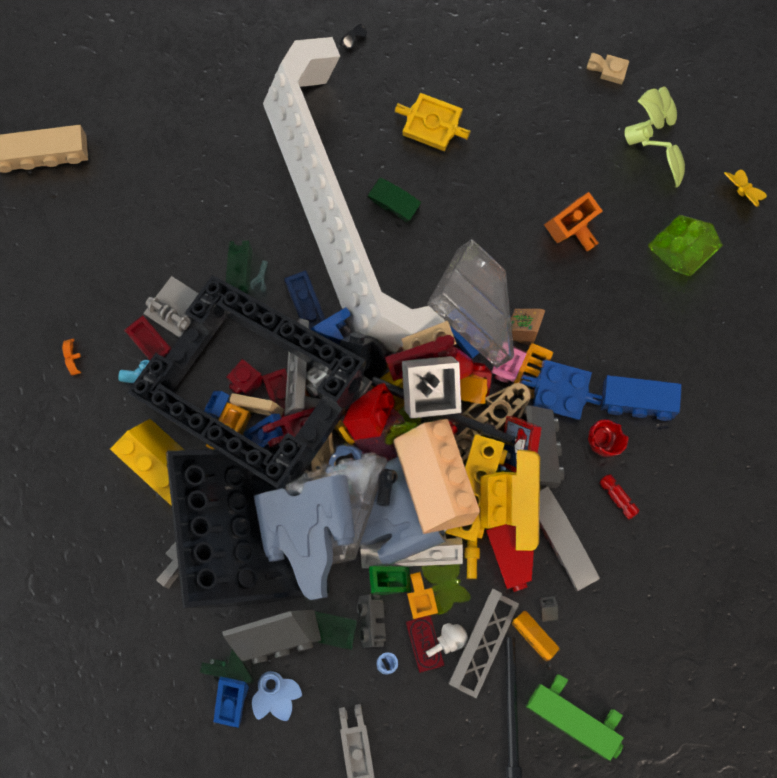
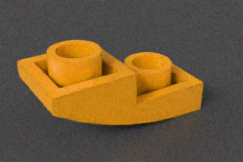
(473, 389)

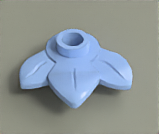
(276, 700)

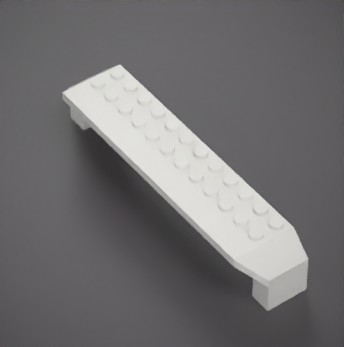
(339, 243)

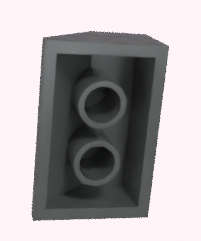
(549, 449)
(274, 636)

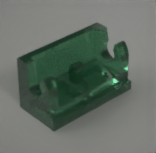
(239, 265)
(336, 630)

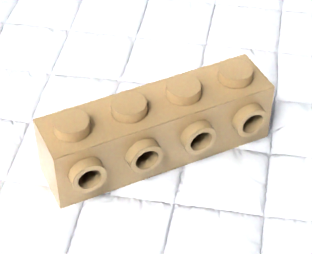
(42, 148)

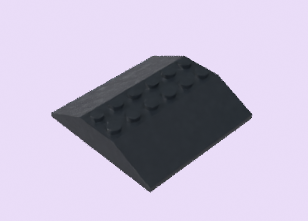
(220, 533)

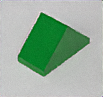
(389, 580)

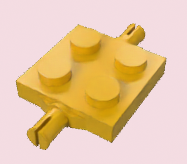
(432, 121)

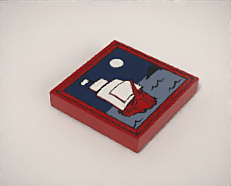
(525, 438)

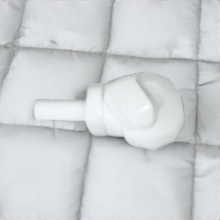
(451, 639)

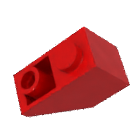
(369, 413)

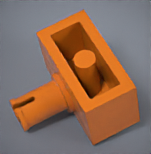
(574, 221)

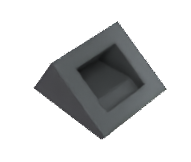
(548, 608)

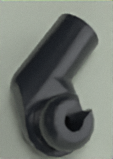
(386, 479)

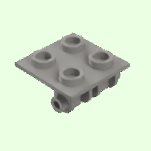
(170, 306)

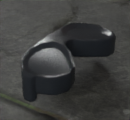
(348, 40)

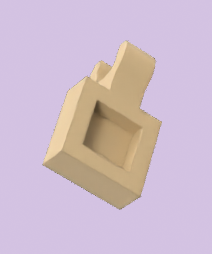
(612, 67)

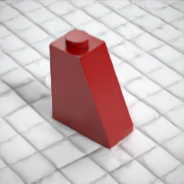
(513, 564)

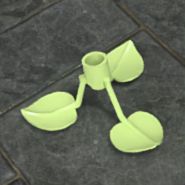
(659, 107)

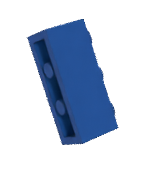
(641, 397)

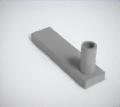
(295, 386)

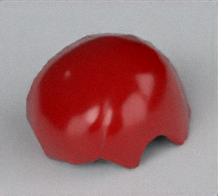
(607, 438)

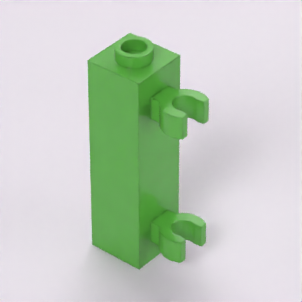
(575, 722)

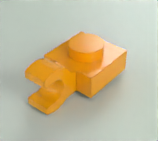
(421, 600)

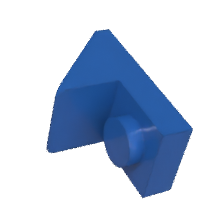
(330, 327)
(257, 434)
(230, 701)

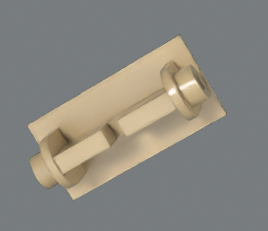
(427, 335)

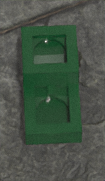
(394, 198)

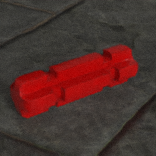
(619, 496)

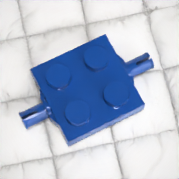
(561, 389)

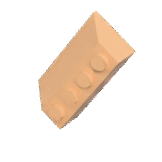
(436, 477)

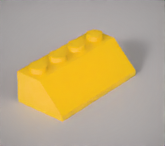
(145, 453)

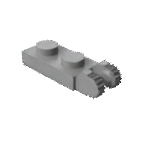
(356, 746)

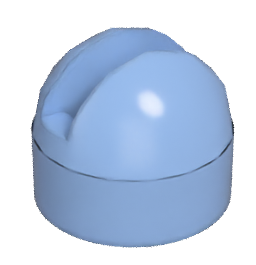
(391, 661)

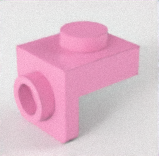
(510, 369)

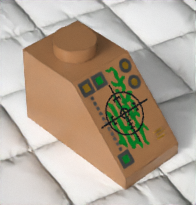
(526, 324)

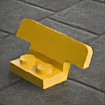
(514, 499)

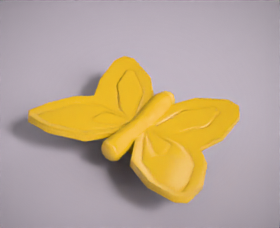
(745, 188)

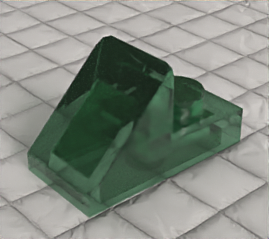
(236, 669)

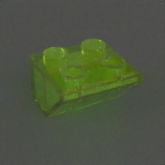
(686, 244)

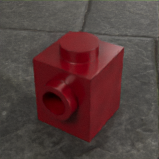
(244, 379)

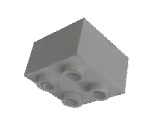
(431, 386)

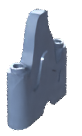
(399, 523)
(303, 528)

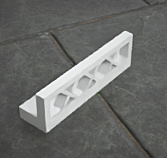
(443, 554)

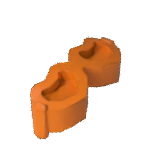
(69, 356)

